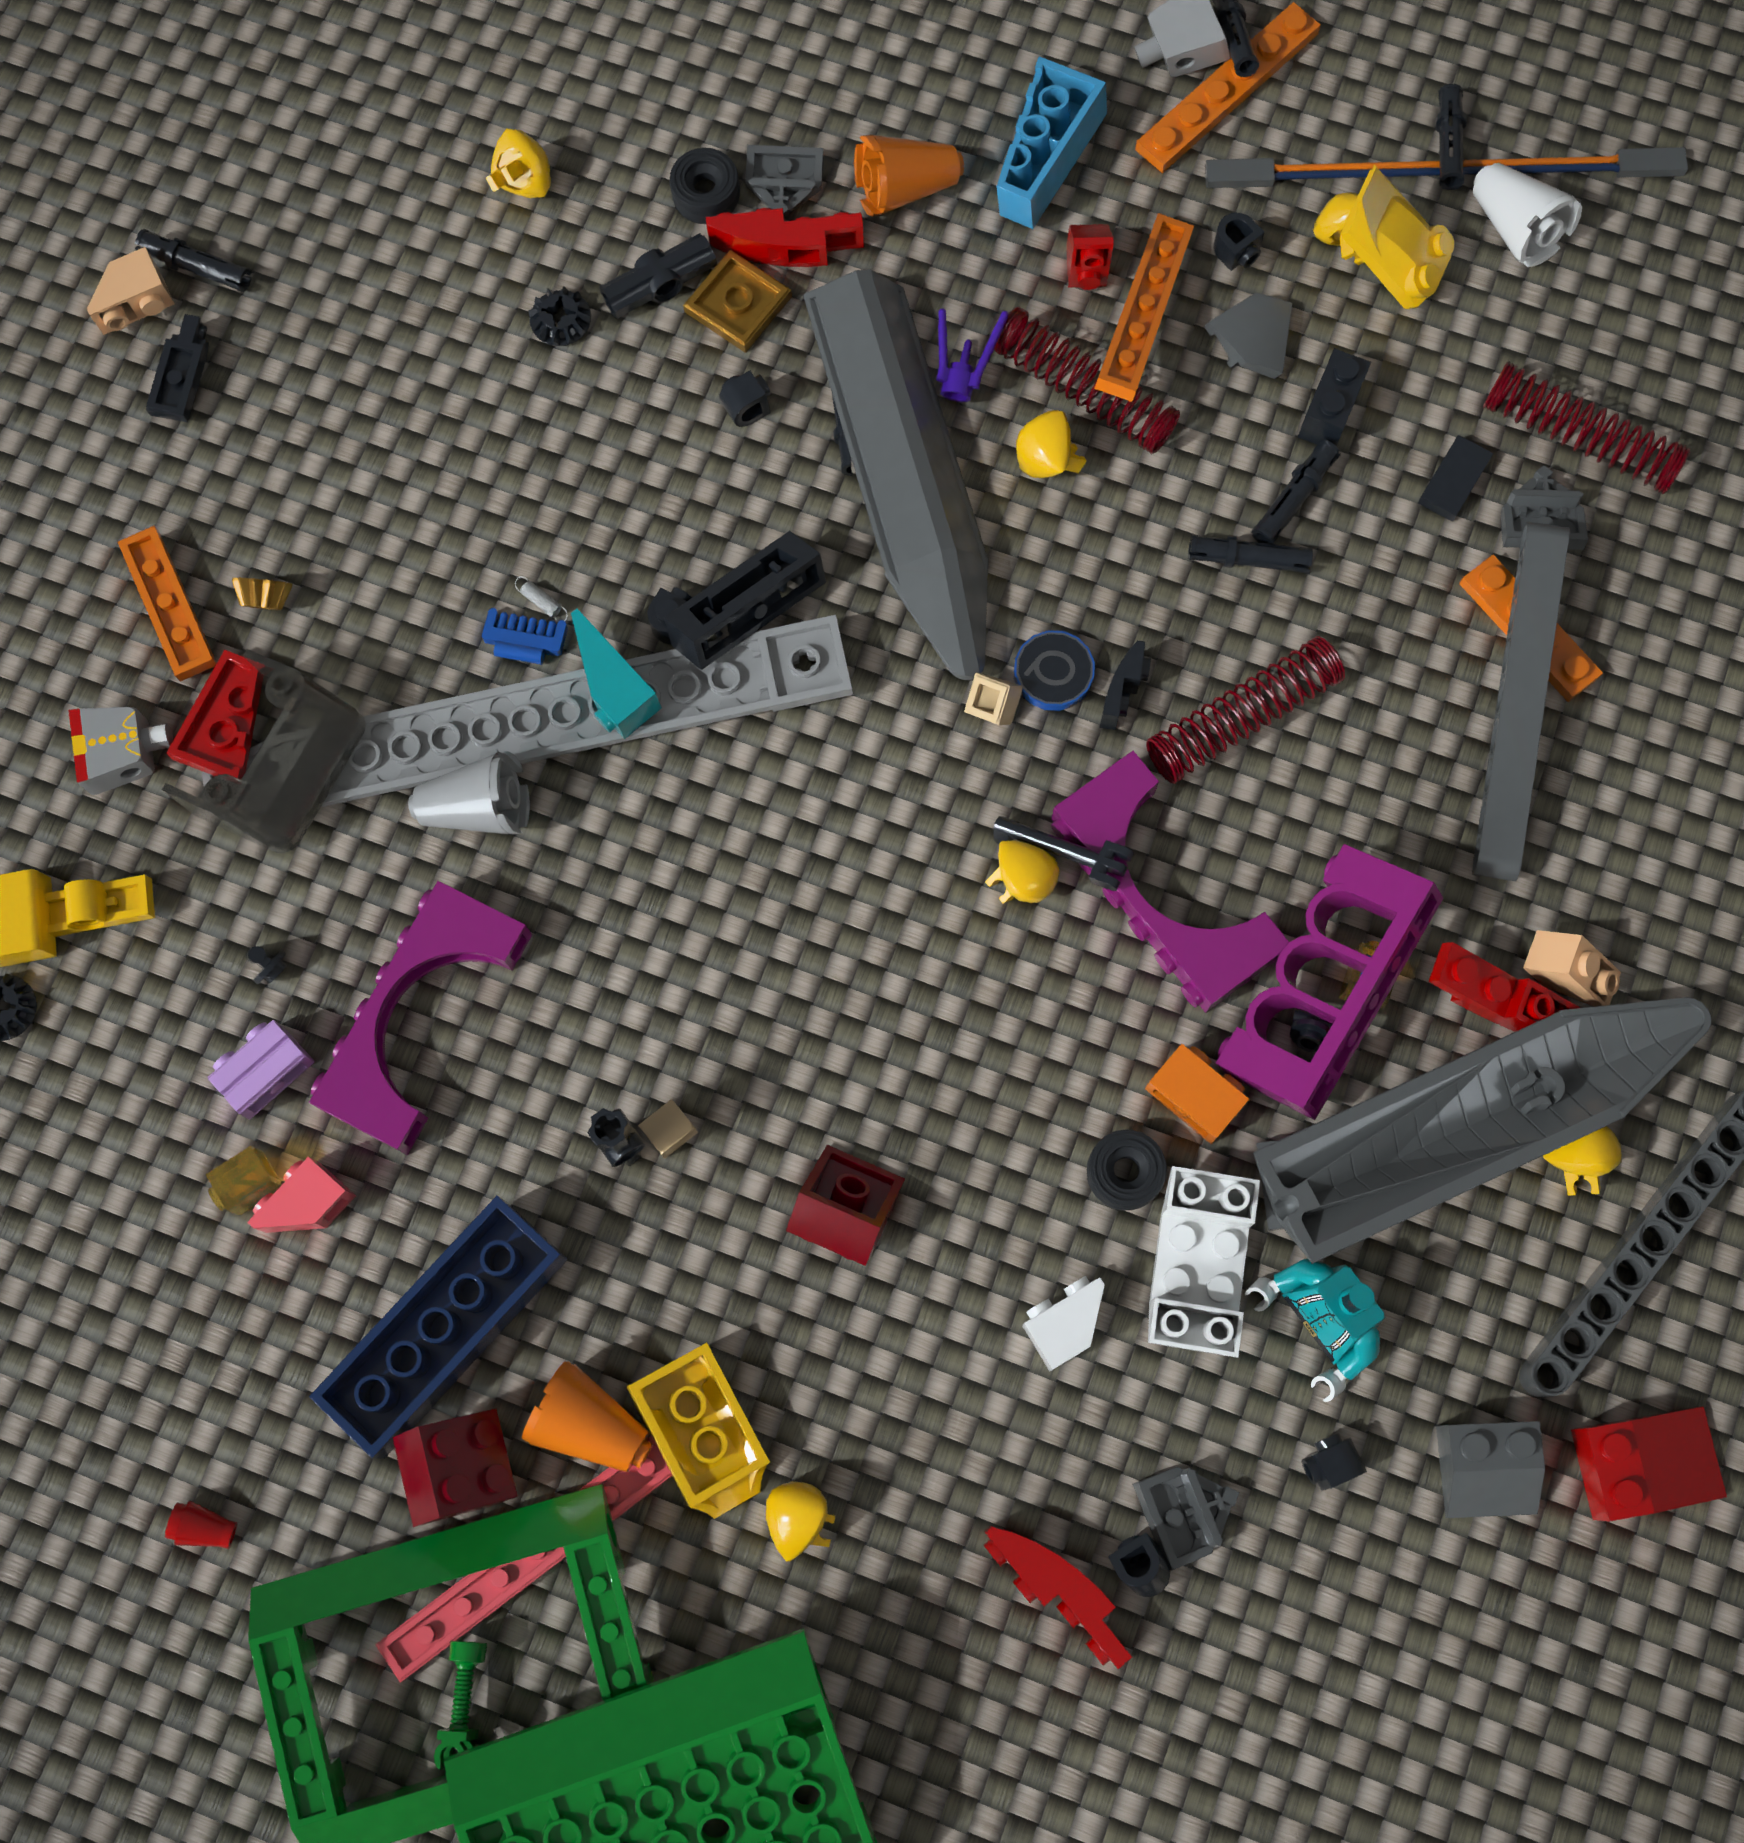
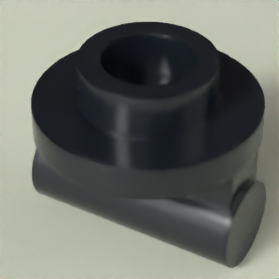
(270, 967)
(1308, 1030)

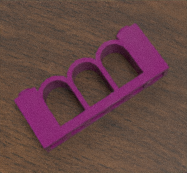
(1351, 881)

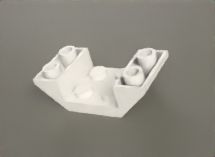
(1201, 1261)

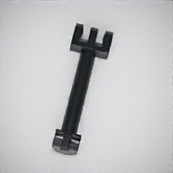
(1101, 863)

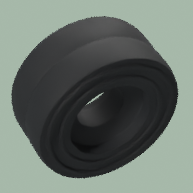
(701, 165)
(1143, 1152)

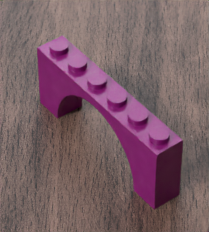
(445, 932)
(1204, 960)

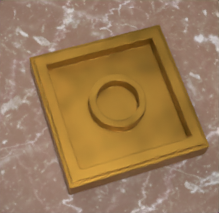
(737, 301)

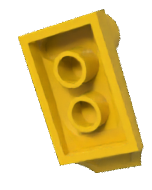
(1397, 241)
(701, 1432)

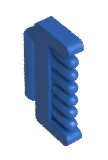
(520, 644)

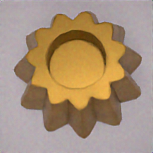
(261, 593)

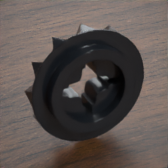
(570, 327)
(21, 995)

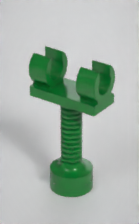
(458, 1735)

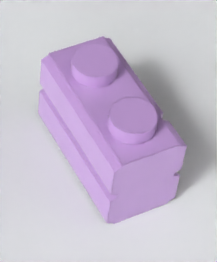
(259, 1068)

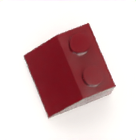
(845, 1205)

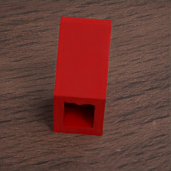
(1089, 255)

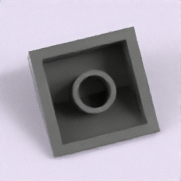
(1491, 1468)

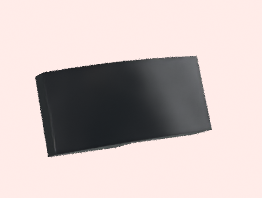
(1125, 681)

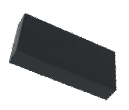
(1455, 478)

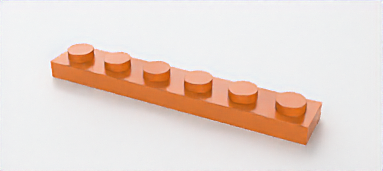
(1226, 90)
(1144, 308)

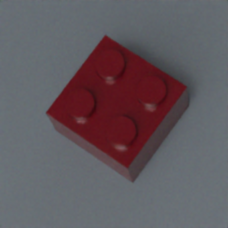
(454, 1467)

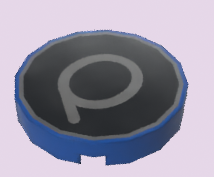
(1054, 670)

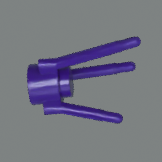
(960, 379)

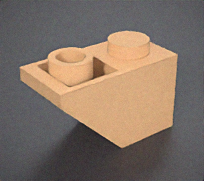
(129, 292)
(1572, 967)

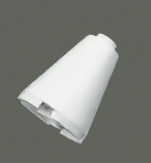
(1526, 212)

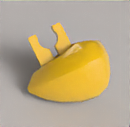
(520, 165)
(1331, 222)
(1046, 446)
(1025, 871)
(1588, 1156)
(796, 1518)

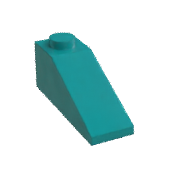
(616, 688)

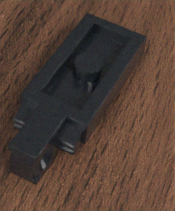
(179, 372)

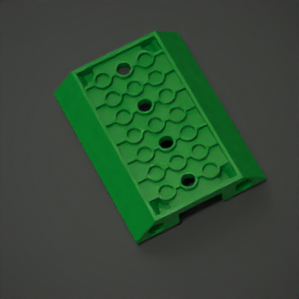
(668, 1759)

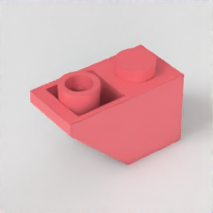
(305, 1200)

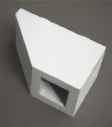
(1068, 1326)

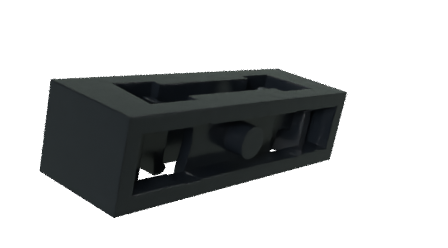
(745, 599)

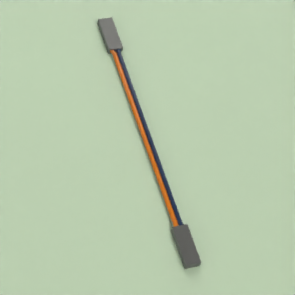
(1626, 163)

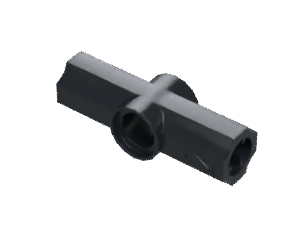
(658, 275)
(616, 1137)

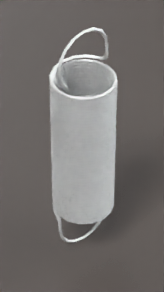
(540, 599)

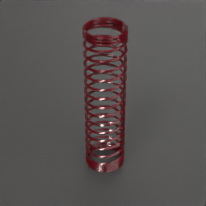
(1017, 321)
(1667, 475)
(1165, 754)

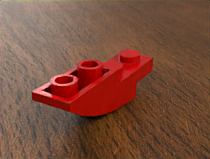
(769, 240)
(1492, 991)
(1047, 1575)

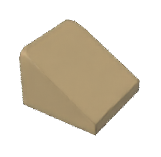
(993, 699)
(668, 1128)

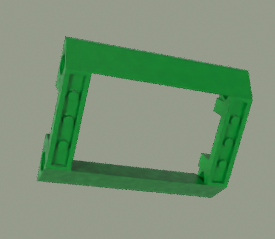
(285, 1654)

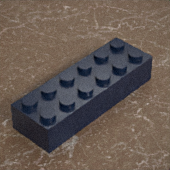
(438, 1328)

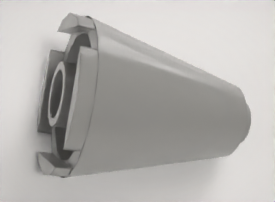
(475, 797)

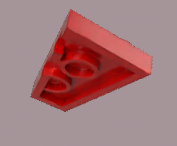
(222, 720)

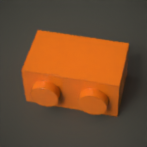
(1197, 1092)

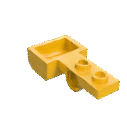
(35, 915)

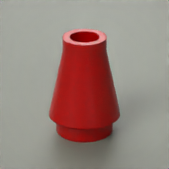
(198, 1526)

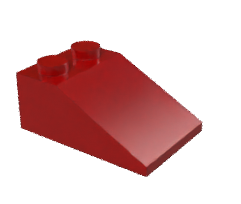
(1648, 1464)

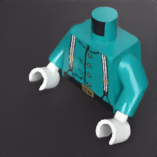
(1335, 1312)

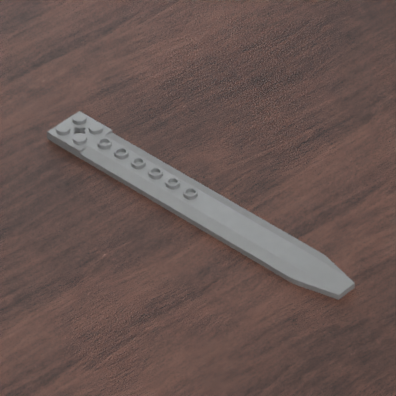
(557, 711)

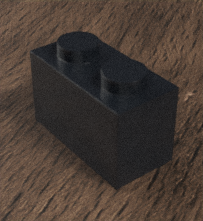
(1334, 397)

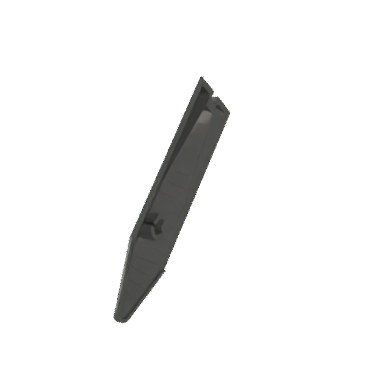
(904, 462)
(1472, 1120)

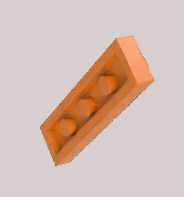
(1492, 590)
(167, 603)

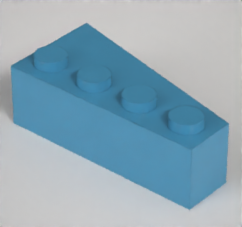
(1050, 135)

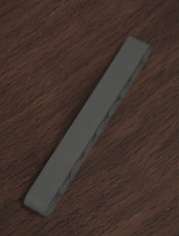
(1521, 702)
(1632, 1252)

